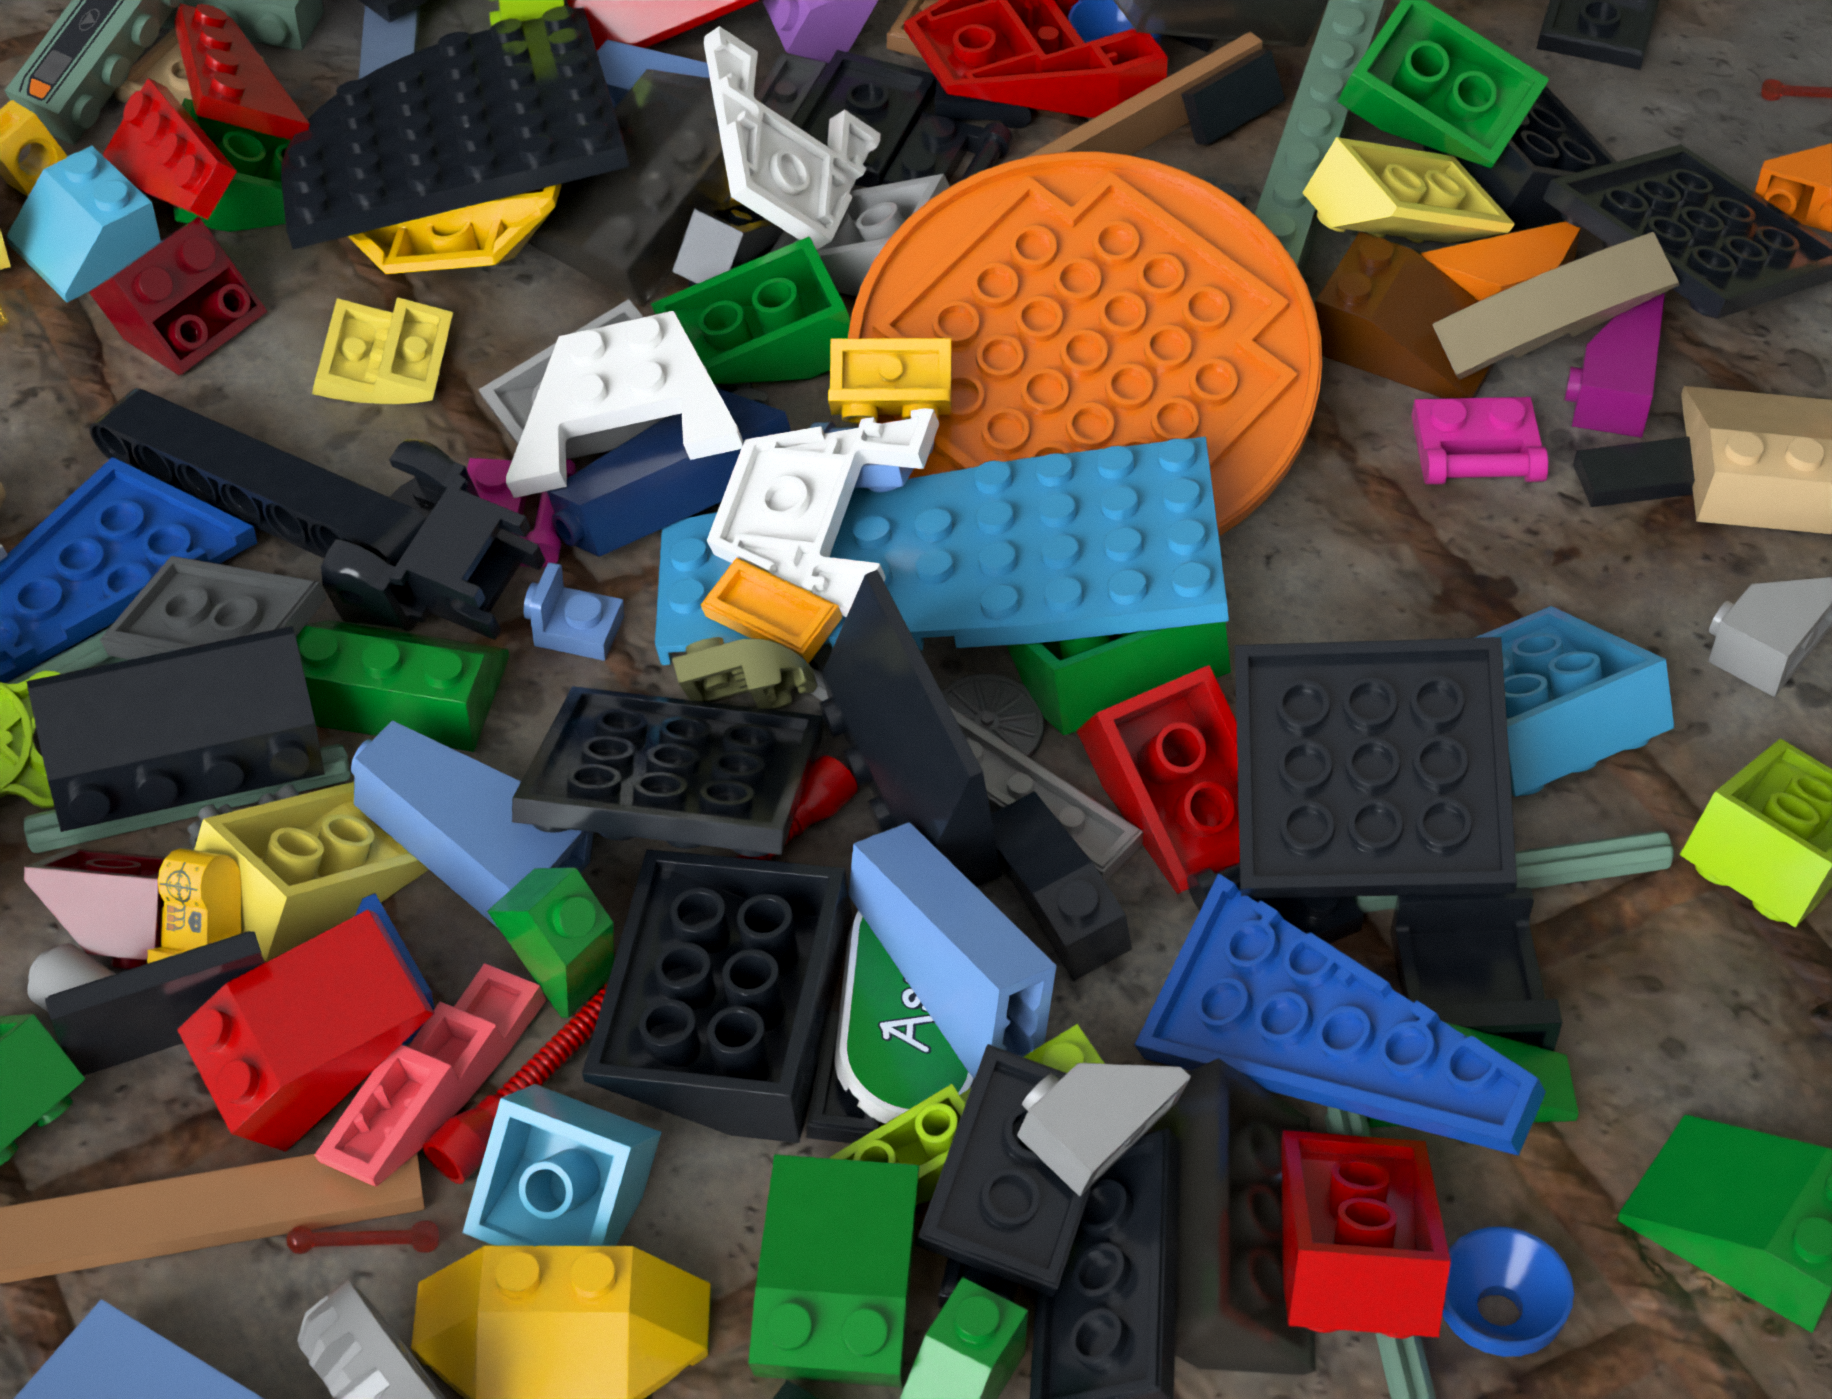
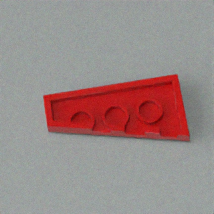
(230, 77)
(168, 152)

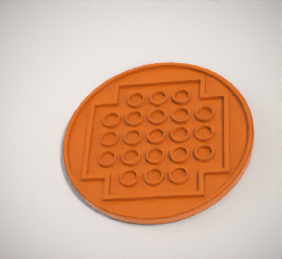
(1104, 313)

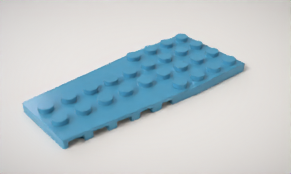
(1009, 550)

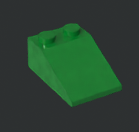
(1442, 85)
(255, 191)
(764, 317)
(1744, 1212)
(835, 1271)

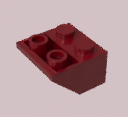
(179, 299)

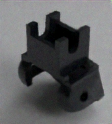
(451, 566)

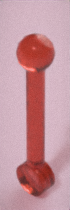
(1774, 90)
(422, 1237)

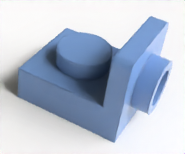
(571, 618)

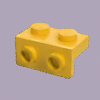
(889, 377)

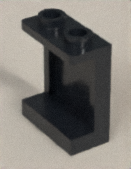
(1475, 963)

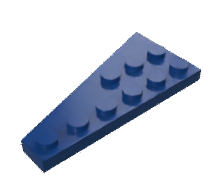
(98, 556)
(1328, 1030)

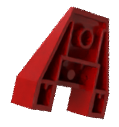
(1032, 56)

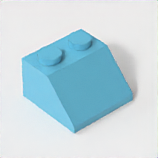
(82, 224)
(559, 1173)

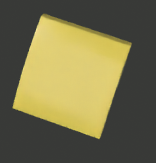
(382, 353)

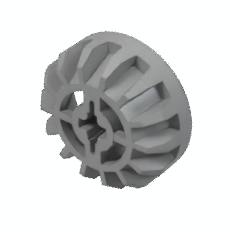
(360, 1351)

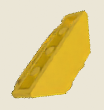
(461, 237)
(560, 1322)

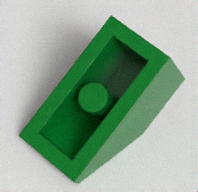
(558, 935)
(969, 1347)

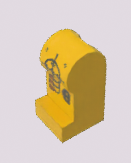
(199, 901)

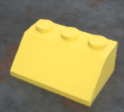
(1401, 194)

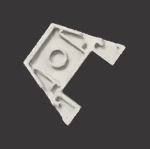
(773, 162)
(616, 380)
(795, 492)

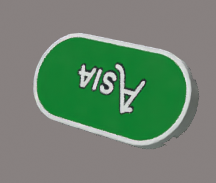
(885, 1037)

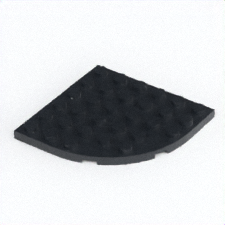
(454, 129)

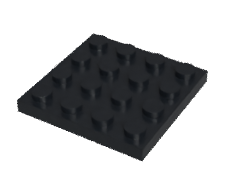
(1715, 232)
(1373, 769)
(670, 771)

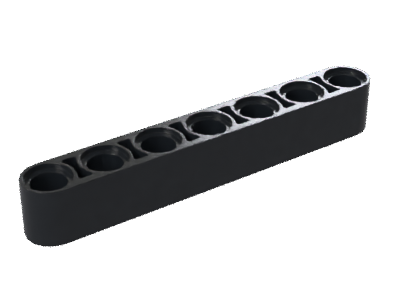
(253, 479)

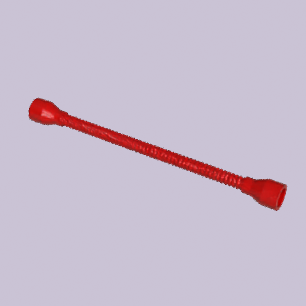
(462, 1140)

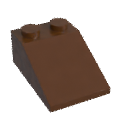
(1382, 314)

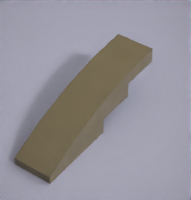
(1556, 304)

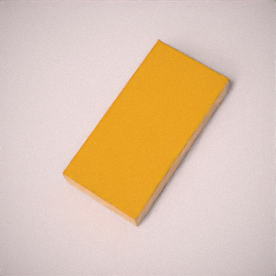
(771, 609)

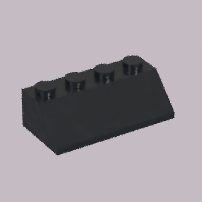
(175, 728)

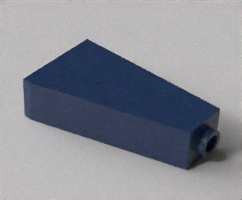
(652, 481)

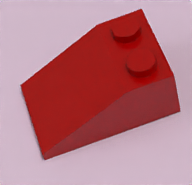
(1173, 772)
(304, 1030)
(1362, 1235)

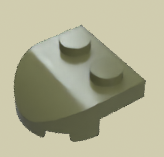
(752, 665)

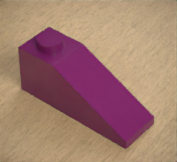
(1618, 373)

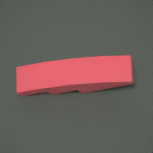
(431, 1077)

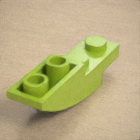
(927, 1130)

